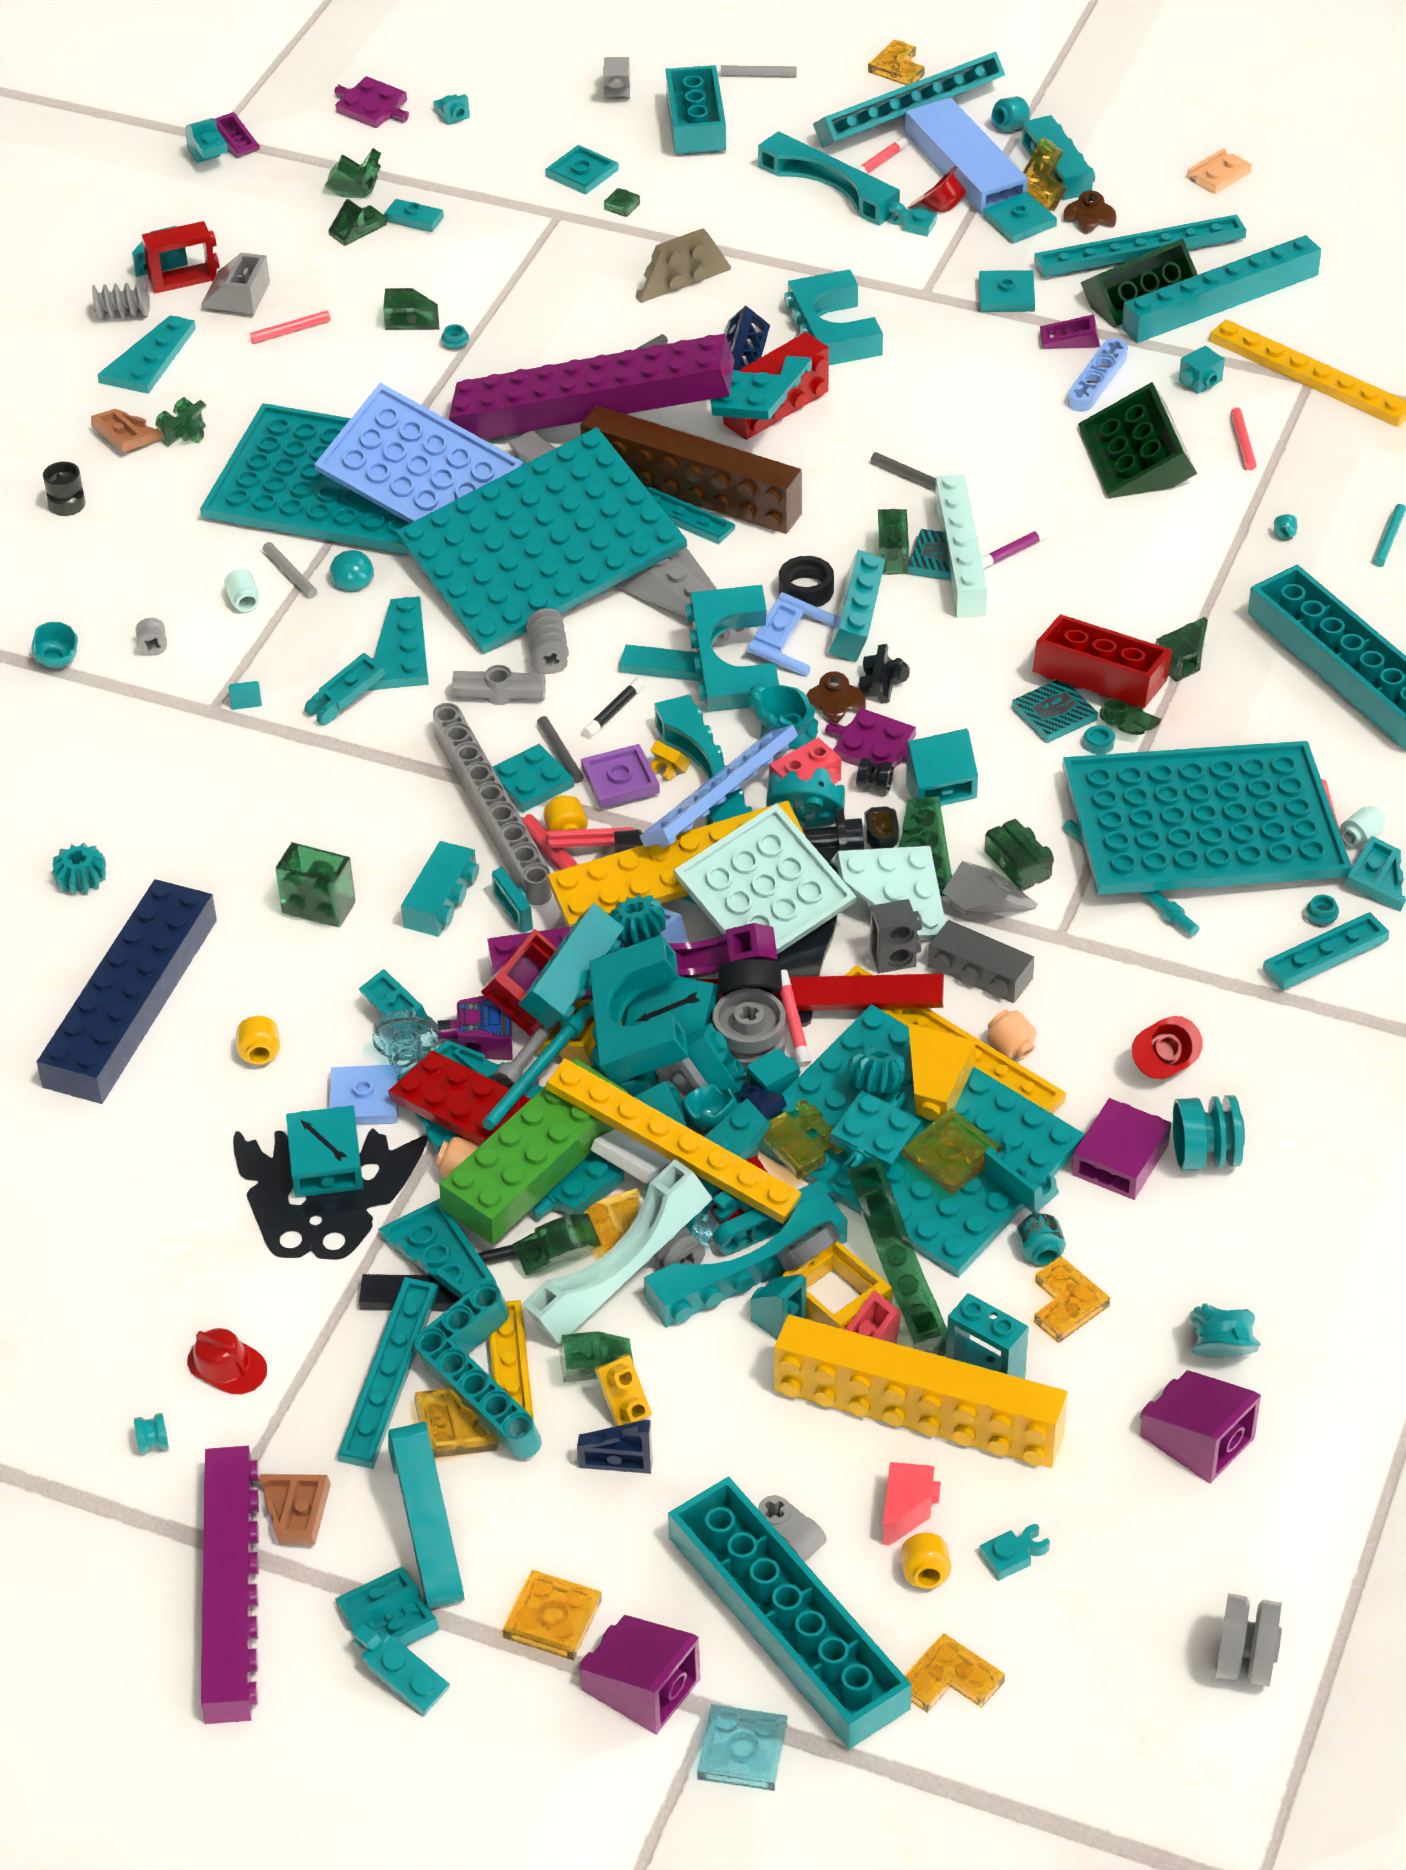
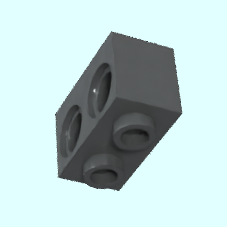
(894, 935)

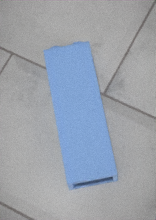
(954, 139)

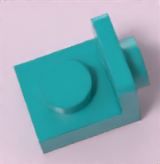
(452, 108)

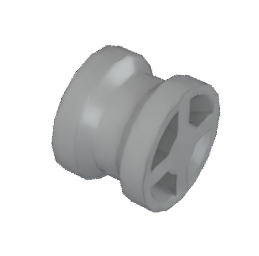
(151, 636)

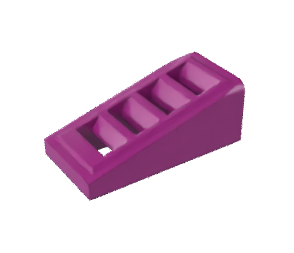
(232, 122)
(1072, 333)

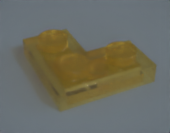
(896, 64)
(1039, 173)
(1074, 1302)
(952, 1666)

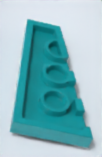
(150, 357)
(402, 646)
(438, 1247)

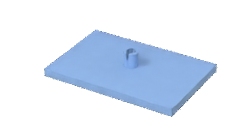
(409, 456)

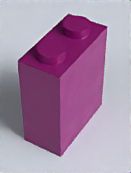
(1121, 1148)

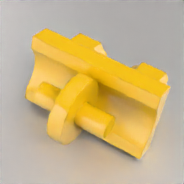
(623, 1391)

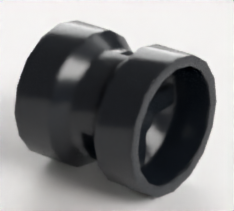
(875, 775)

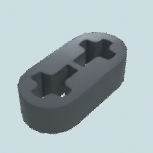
(808, 1245)

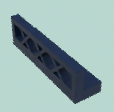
(739, 330)

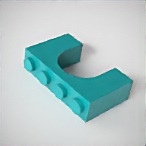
(828, 293)
(711, 615)
(614, 984)

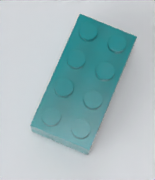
(695, 109)

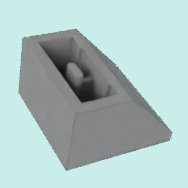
(239, 284)

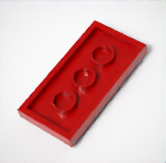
(452, 1096)

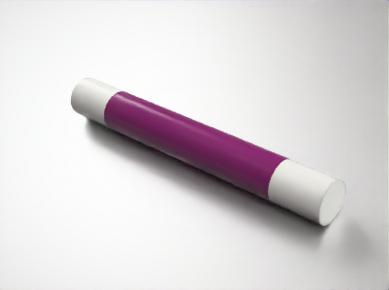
(1015, 546)

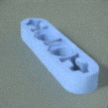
(1101, 375)

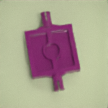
(371, 102)
(872, 737)

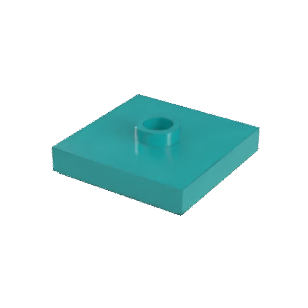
(1020, 217)
(1006, 291)

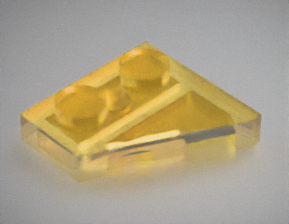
(613, 1218)
(452, 1425)

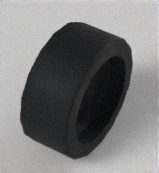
(807, 567)
(750, 974)

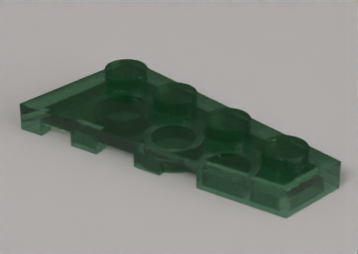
(925, 827)

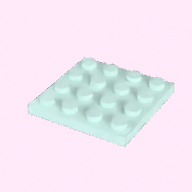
(766, 877)

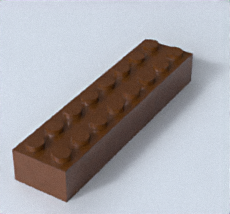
(704, 470)

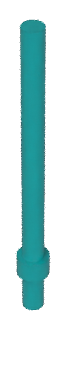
(1170, 910)
(569, 1030)

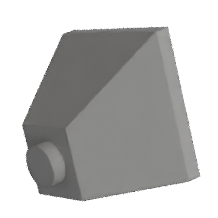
(984, 891)

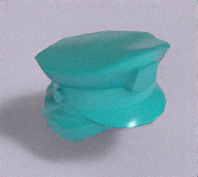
(784, 707)
(1223, 1332)

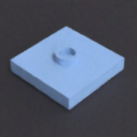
(367, 1090)

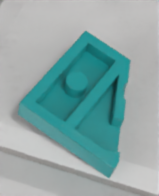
(1379, 873)

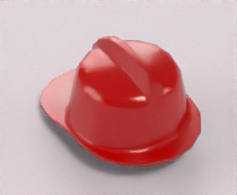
(944, 194)
(1167, 1047)
(226, 1362)

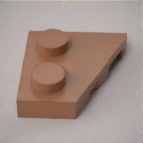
(124, 430)
(296, 1505)

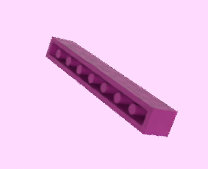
(228, 1586)

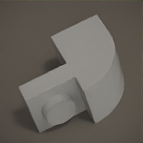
(616, 77)

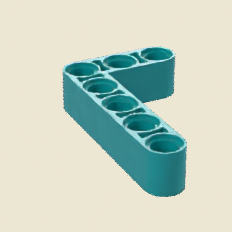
(480, 1315)
(426, 1514)

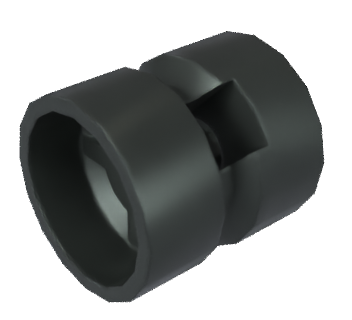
(64, 488)

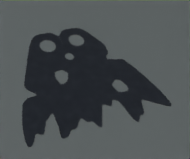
(339, 1211)

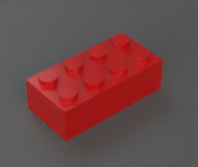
(810, 388)
(1102, 661)

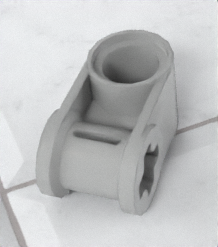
(798, 1530)

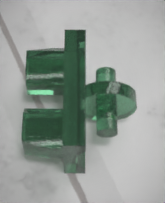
(186, 425)

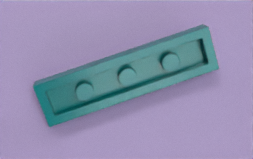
(1326, 950)

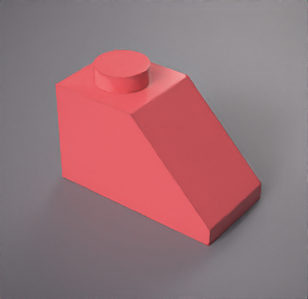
(908, 1499)

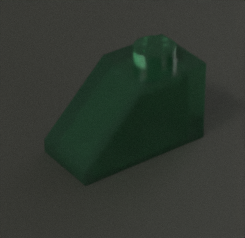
(409, 310)

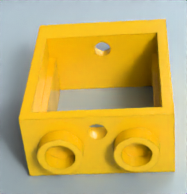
(852, 1270)

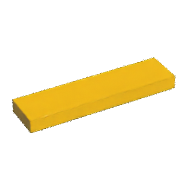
(510, 1357)

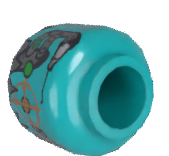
(1040, 1238)

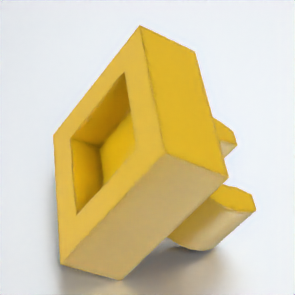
(668, 757)

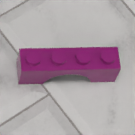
(738, 943)

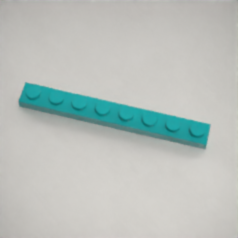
(1132, 246)

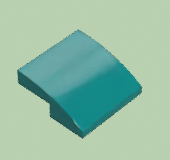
(389, 1605)

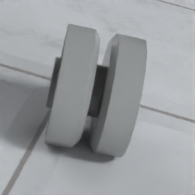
(751, 1023)
(1249, 1640)

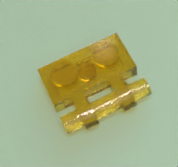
(792, 1144)

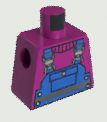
(480, 1028)

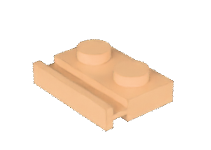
(1219, 171)

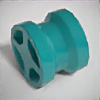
(151, 1433)

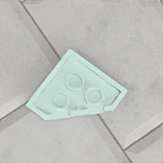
(893, 876)

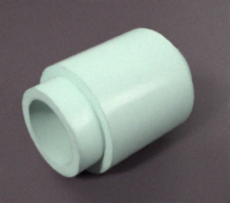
(242, 590)
(1361, 825)

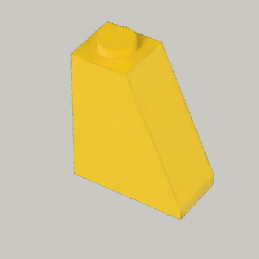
(938, 1069)

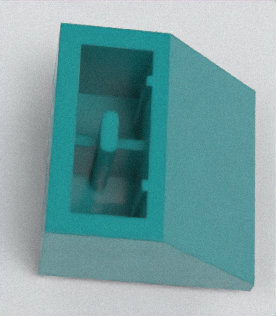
(942, 767)

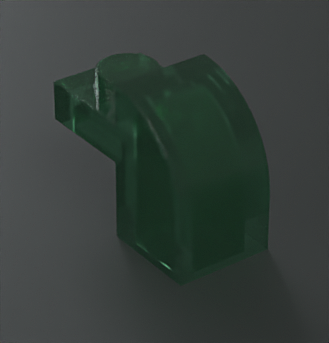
(354, 179)
(557, 1241)

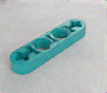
(744, 1230)

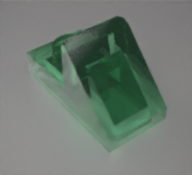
(355, 222)

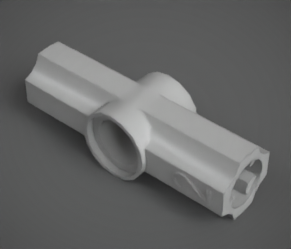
(499, 684)

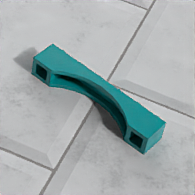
(792, 158)
(683, 729)
(688, 1289)

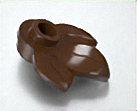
(1090, 213)
(836, 700)

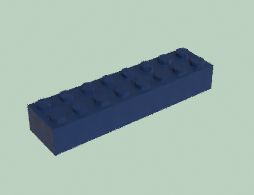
(127, 991)

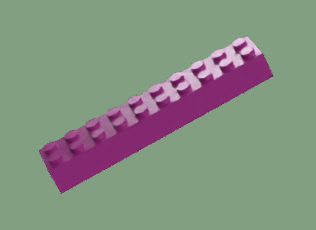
(571, 390)

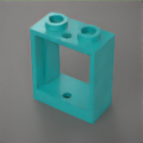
(1002, 1333)

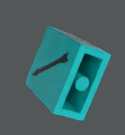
(685, 998)
(324, 1151)

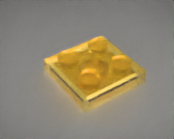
(950, 1151)
(552, 1615)

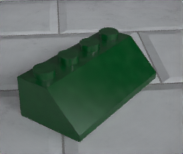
(1137, 277)

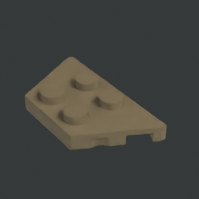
(682, 263)

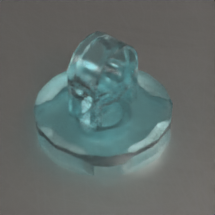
(405, 1038)

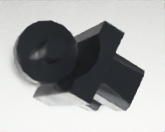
(882, 674)

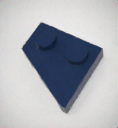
(617, 1448)

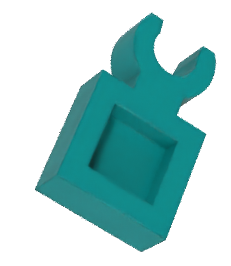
(1010, 1554)

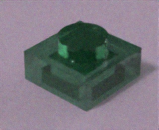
(622, 202)

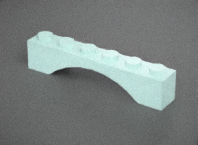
(964, 555)
(669, 1205)

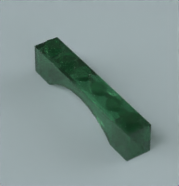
(898, 1258)

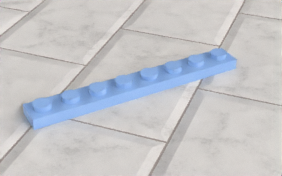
(715, 789)

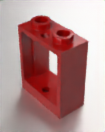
(174, 239)
(506, 993)

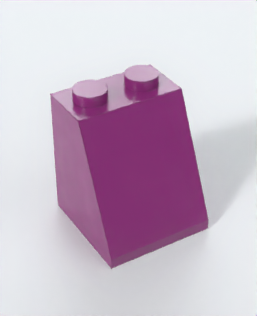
(1202, 1422)
(642, 1670)

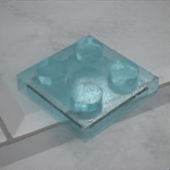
(742, 1747)

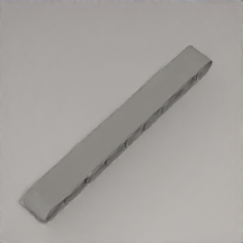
(492, 803)

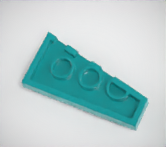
(738, 1134)

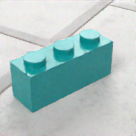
(439, 888)

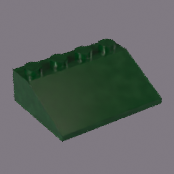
(1137, 445)

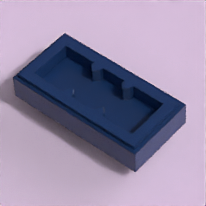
(764, 1100)

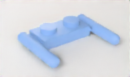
(780, 626)

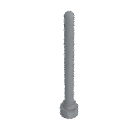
(510, 1072)

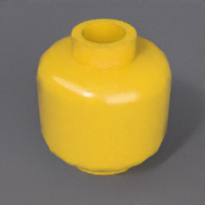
(565, 814)
(258, 1040)
(925, 1560)

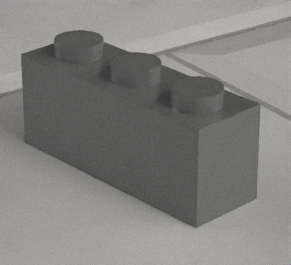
(981, 961)

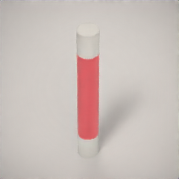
(884, 155)
(793, 1021)

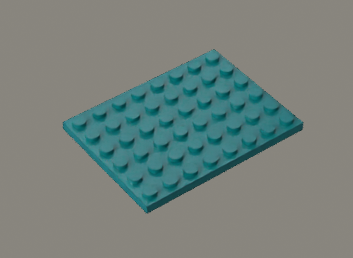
(276, 487)
(541, 539)
(1204, 817)
(939, 1224)

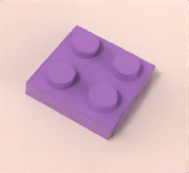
(620, 776)

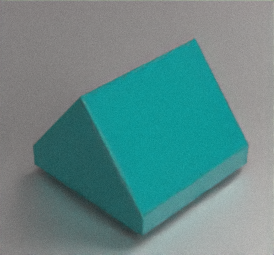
(245, 695)

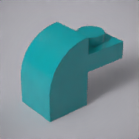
(204, 140)

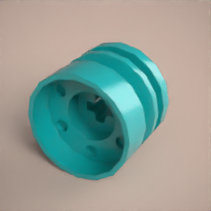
(1213, 1132)

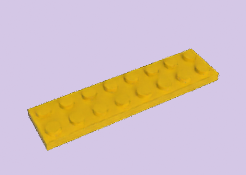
(639, 870)

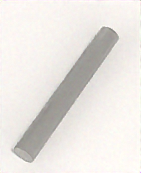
(735, 70)
(290, 570)

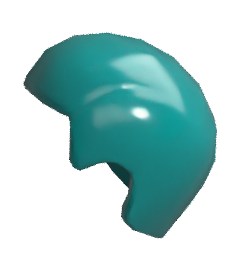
(351, 571)
(54, 644)
(708, 1106)

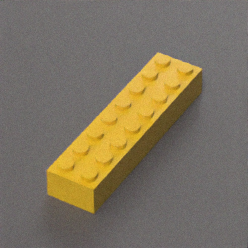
(920, 1391)

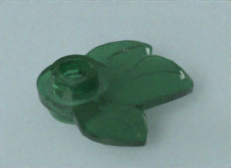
(1127, 718)

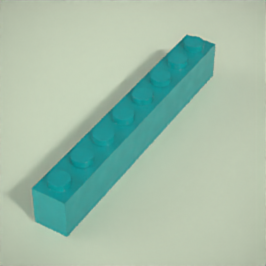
(917, 94)
(1221, 288)

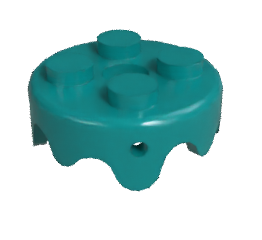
(809, 801)

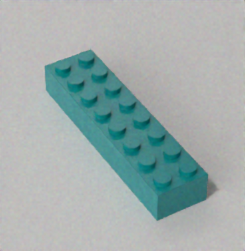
(1335, 646)
(790, 1612)

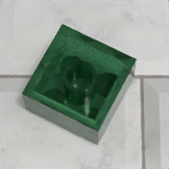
(315, 884)

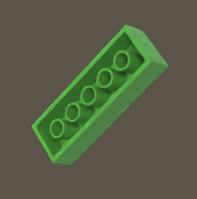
(520, 1163)

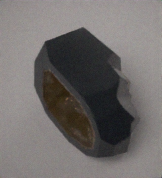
(881, 827)

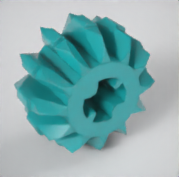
(79, 868)
(640, 918)
(876, 1069)

